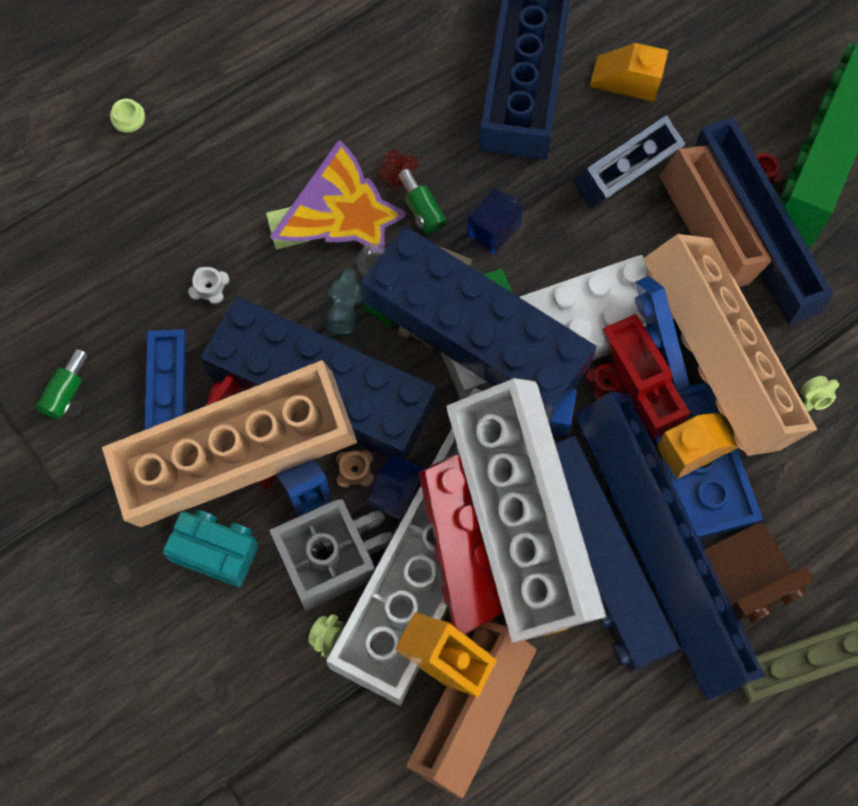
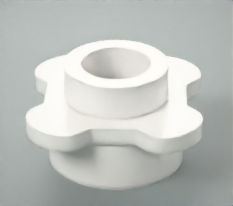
(208, 275)

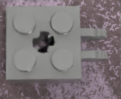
(336, 532)

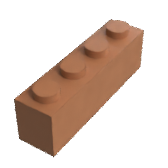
(714, 211)
(466, 724)

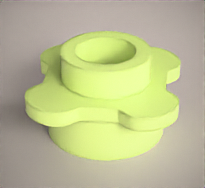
(819, 393)
(325, 634)

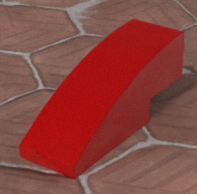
(645, 376)

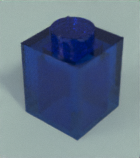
(495, 220)
(395, 487)

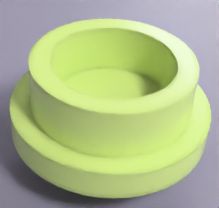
(127, 115)

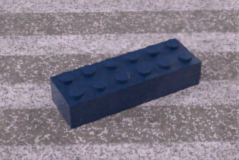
(524, 78)
(475, 319)
(380, 400)

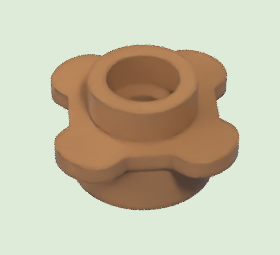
(346, 461)

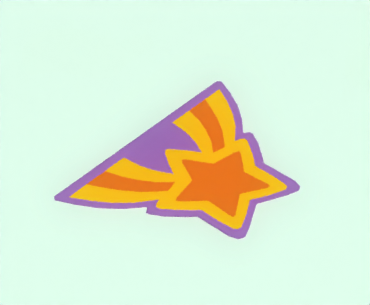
(338, 205)

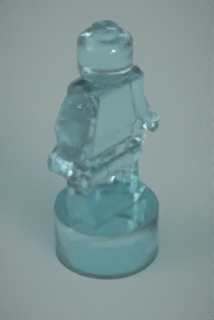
(346, 293)

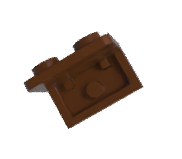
(756, 573)

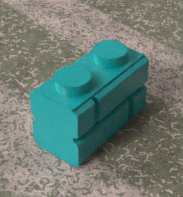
(211, 547)

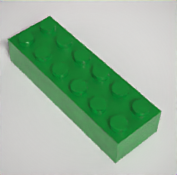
(826, 153)

